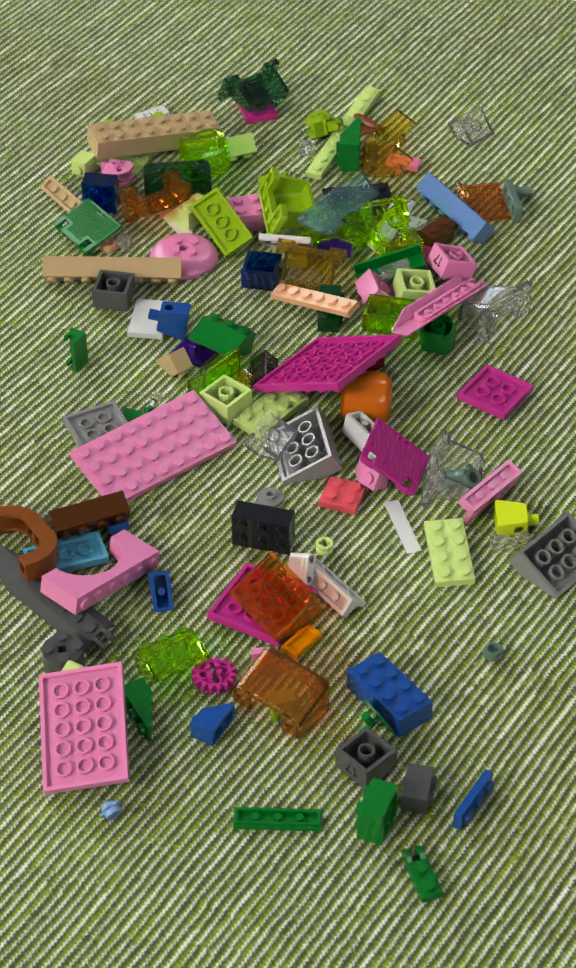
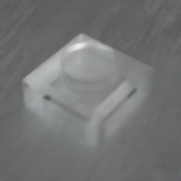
(307, 147)

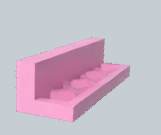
(489, 490)

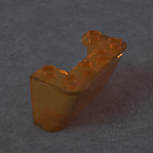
(285, 688)

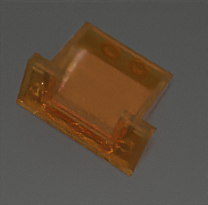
(174, 193)

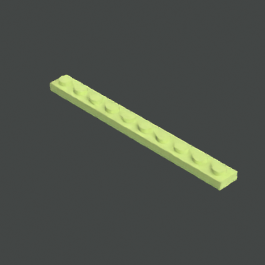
(328, 152)

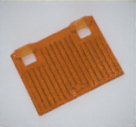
(485, 200)

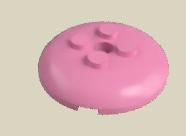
(195, 250)

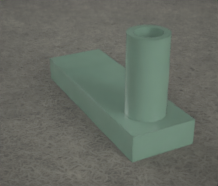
(512, 200)

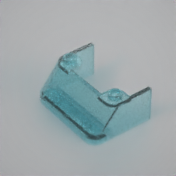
(331, 208)

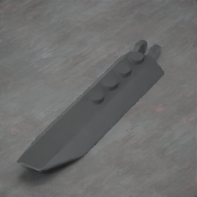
(86, 625)

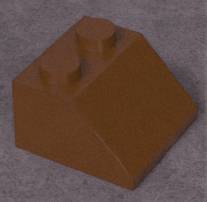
(436, 230)

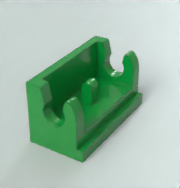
(78, 348)

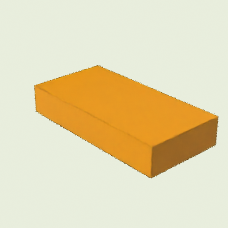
(301, 642)

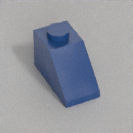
(160, 591)
(212, 722)

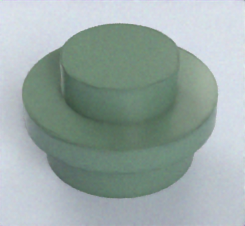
(493, 652)

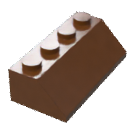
(89, 515)

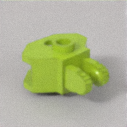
(322, 123)

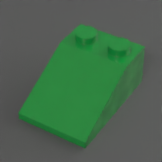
(349, 147)

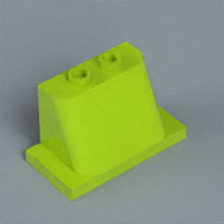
(283, 200)

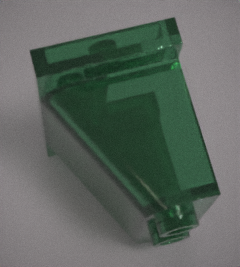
(257, 90)

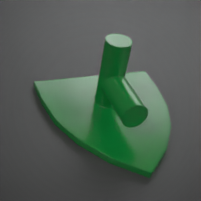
(370, 721)

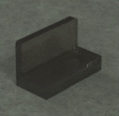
(262, 365)

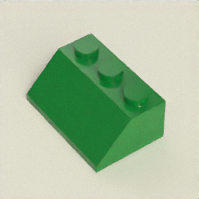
(222, 335)

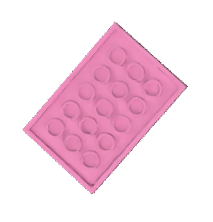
(83, 728)

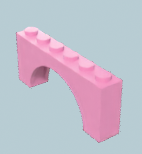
(82, 591)

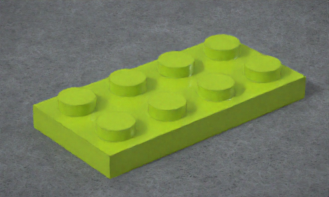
(221, 222)

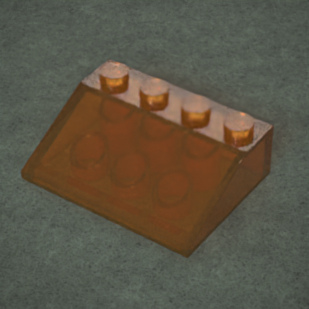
(277, 598)

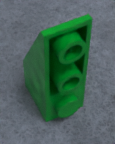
(140, 706)

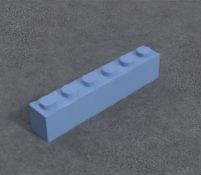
(455, 208)

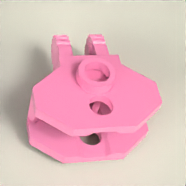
(120, 168)

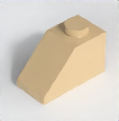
(175, 362)

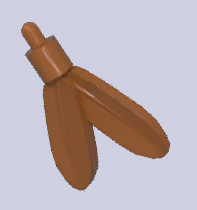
(368, 124)

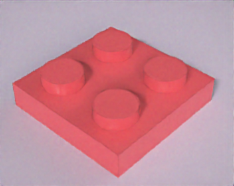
(342, 495)

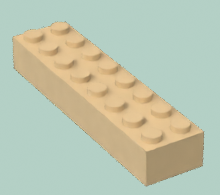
(145, 134)

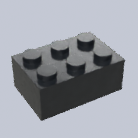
(263, 527)

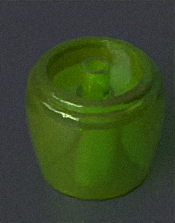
(207, 145)

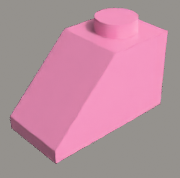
(370, 477)

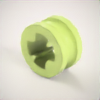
(324, 541)

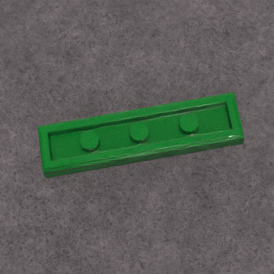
(277, 819)

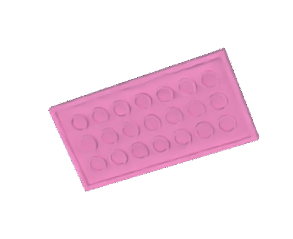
(153, 447)

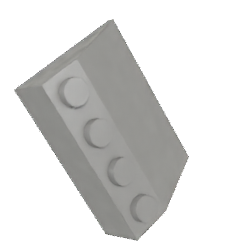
(312, 451)
(550, 557)

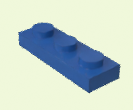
(473, 800)

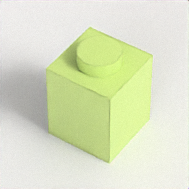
(83, 163)

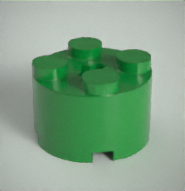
(438, 335)

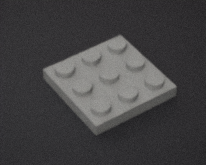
(94, 422)

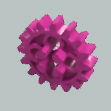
(224, 674)

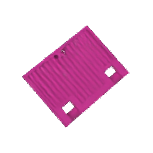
(395, 457)

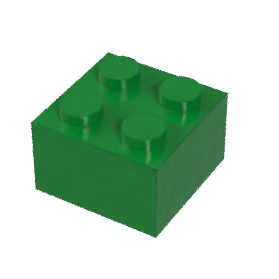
(376, 811)

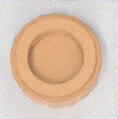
(108, 246)

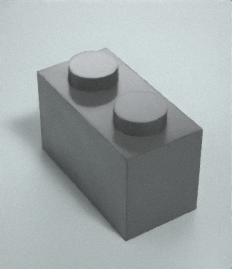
(417, 788)

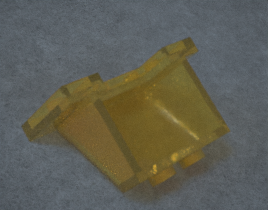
(308, 266)

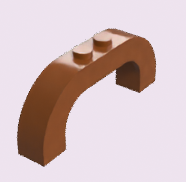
(25, 520)

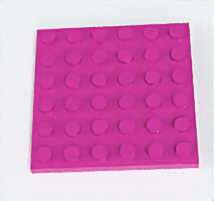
(328, 363)

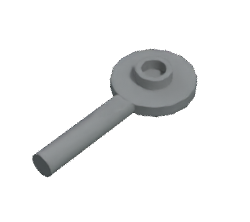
(270, 497)

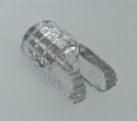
(388, 271)

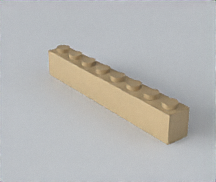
(87, 268)

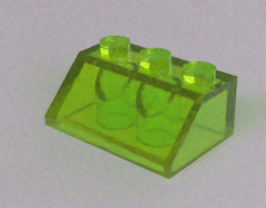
(382, 313)
(226, 364)
(170, 654)

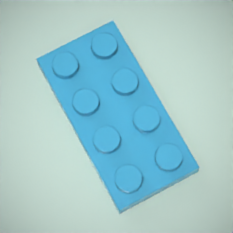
(79, 552)

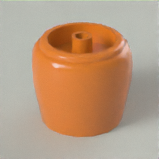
(368, 393)

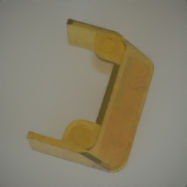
(382, 147)

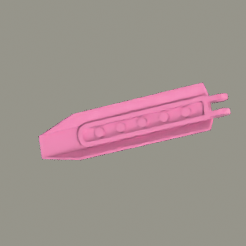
(435, 304)

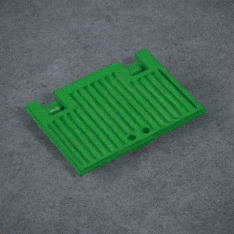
(86, 224)

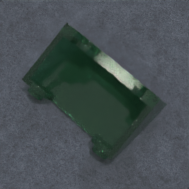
(194, 172)

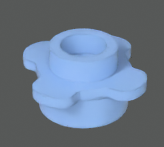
(111, 810)

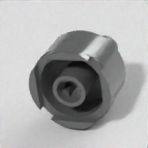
(59, 650)

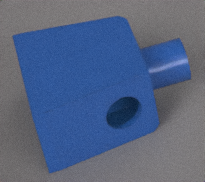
(171, 318)

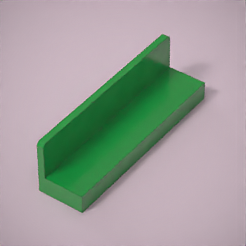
(412, 253)

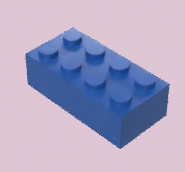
(389, 693)

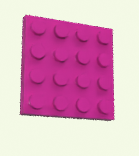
(232, 615)

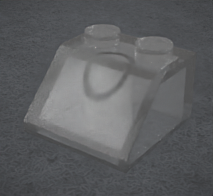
(471, 127)
(270, 437)

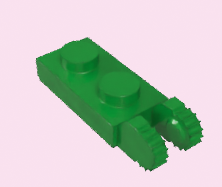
(422, 875)

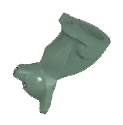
(468, 475)

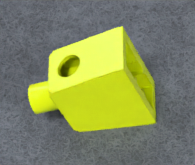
(512, 517)

